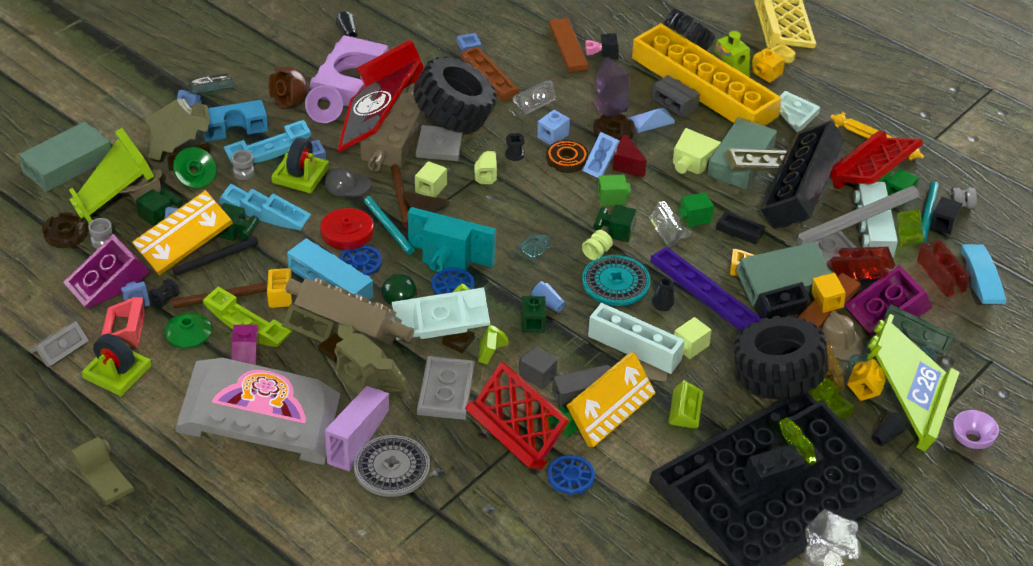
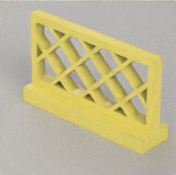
(773, 31)

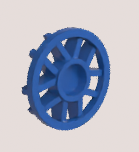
(362, 260)
(451, 282)
(571, 475)

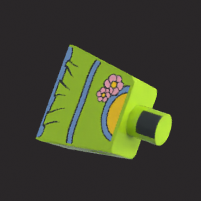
(733, 52)

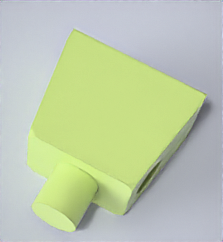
(693, 152)

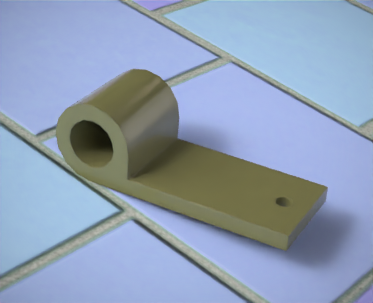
(99, 471)

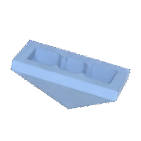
(652, 120)
(601, 155)

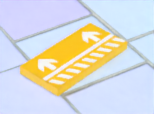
(182, 232)
(611, 399)

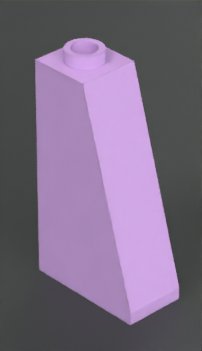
(355, 427)

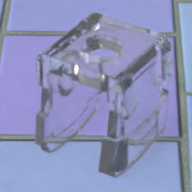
(833, 540)

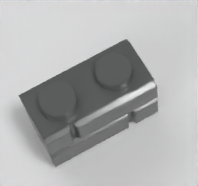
(675, 96)

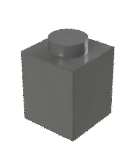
(538, 367)

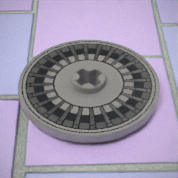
(406, 475)

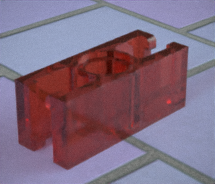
(863, 262)
(943, 268)

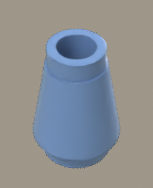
(553, 300)

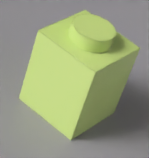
(430, 179)
(695, 335)

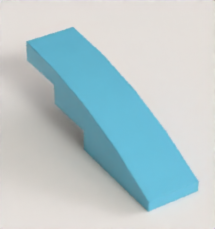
(268, 209)
(983, 274)

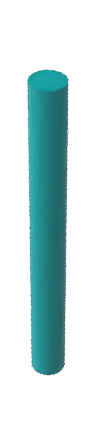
(929, 207)
(391, 228)

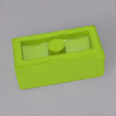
(686, 405)

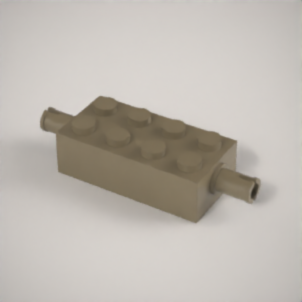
(396, 134)
(349, 309)

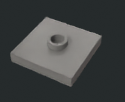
(439, 143)

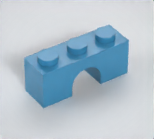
(247, 115)

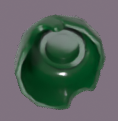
(398, 288)

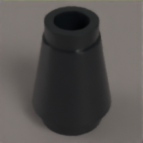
(346, 23)
(664, 295)
(889, 428)

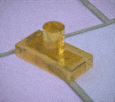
(834, 369)

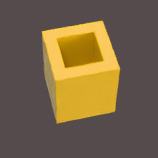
(828, 292)

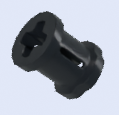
(515, 143)
(157, 293)

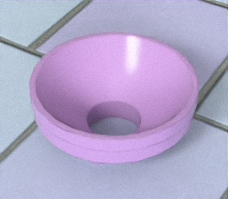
(327, 115)
(978, 424)

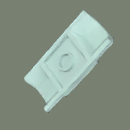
(444, 313)

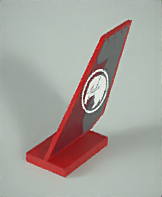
(383, 82)

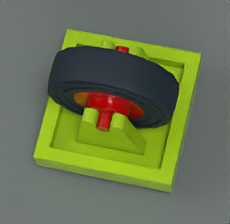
(300, 167)
(115, 365)

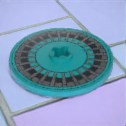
(616, 280)

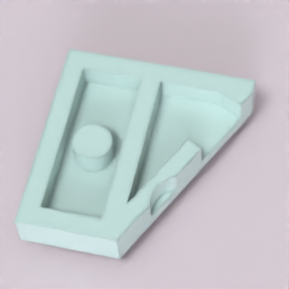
(797, 111)

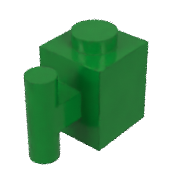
(899, 181)

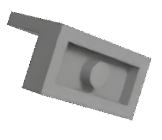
(60, 343)

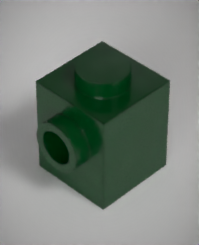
(533, 314)

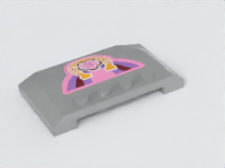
(259, 407)

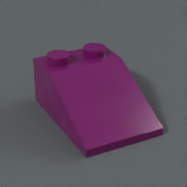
(105, 273)
(895, 289)

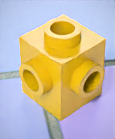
(767, 65)
(867, 379)

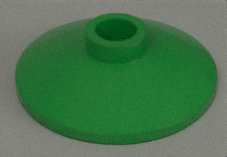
(200, 161)
(187, 330)

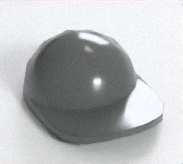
(347, 184)

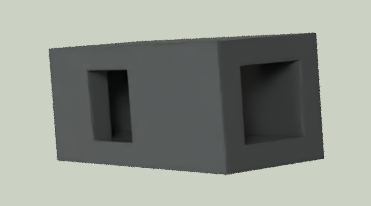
(570, 385)

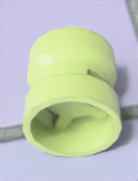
(597, 244)

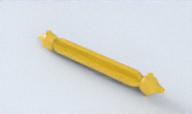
(864, 130)

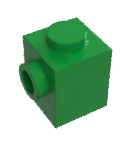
(696, 209)

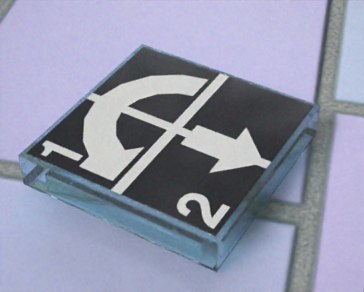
(210, 83)

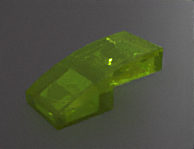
(910, 227)
(830, 395)
(793, 434)

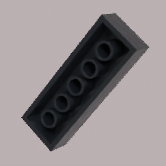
(802, 175)

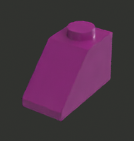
(245, 344)

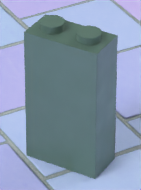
(740, 136)
(65, 156)
(781, 269)

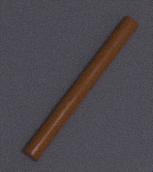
(399, 192)
(239, 291)

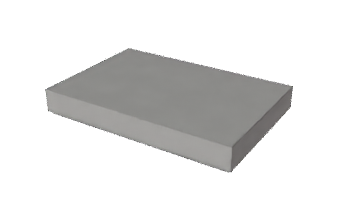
(446, 387)

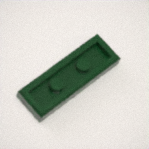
(921, 331)

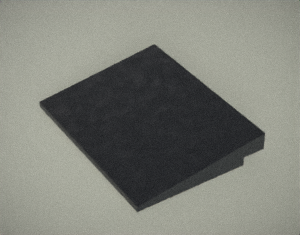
(771, 525)

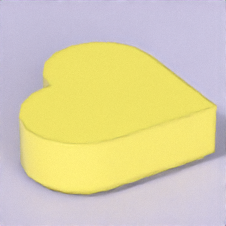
(785, 52)

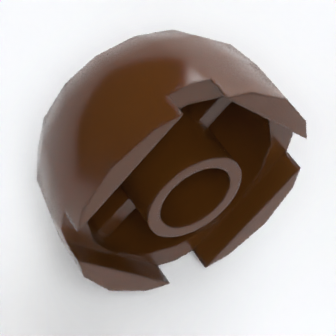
(287, 87)

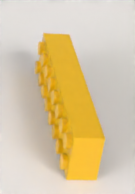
(717, 82)

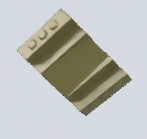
(175, 125)
(365, 364)

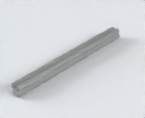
(858, 215)

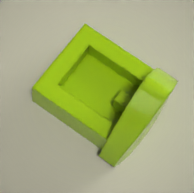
(489, 342)

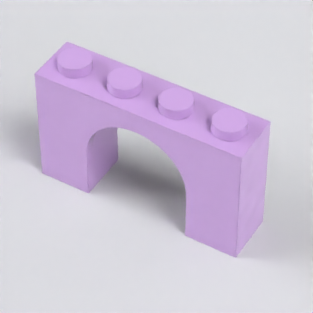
(347, 54)

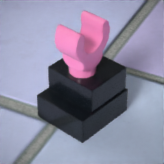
(608, 46)

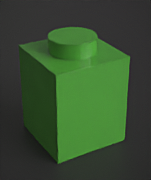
(613, 190)

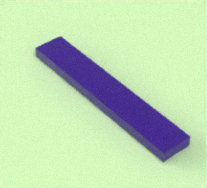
(704, 289)

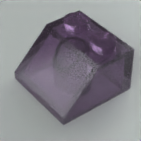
(612, 88)

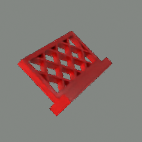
(872, 159)
(508, 434)

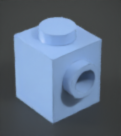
(553, 127)

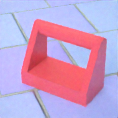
(135, 311)

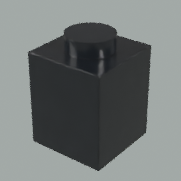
(946, 215)

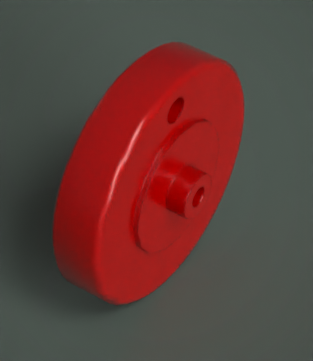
(346, 228)

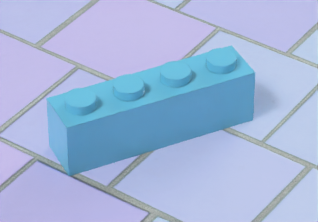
(312, 261)

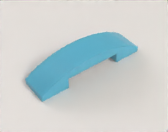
(273, 146)

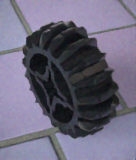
(689, 29)

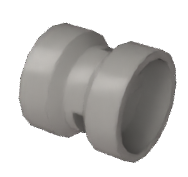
(243, 165)
(967, 197)
(100, 231)

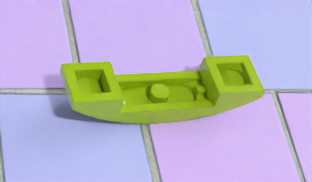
(225, 308)

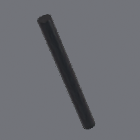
(214, 256)

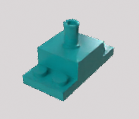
(450, 241)

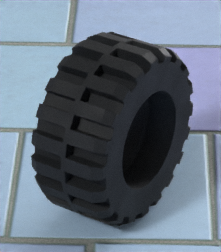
(454, 94)
(781, 357)

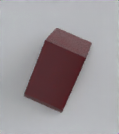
(629, 159)

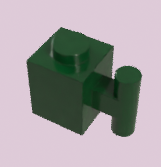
(153, 205)
(239, 224)
(619, 224)

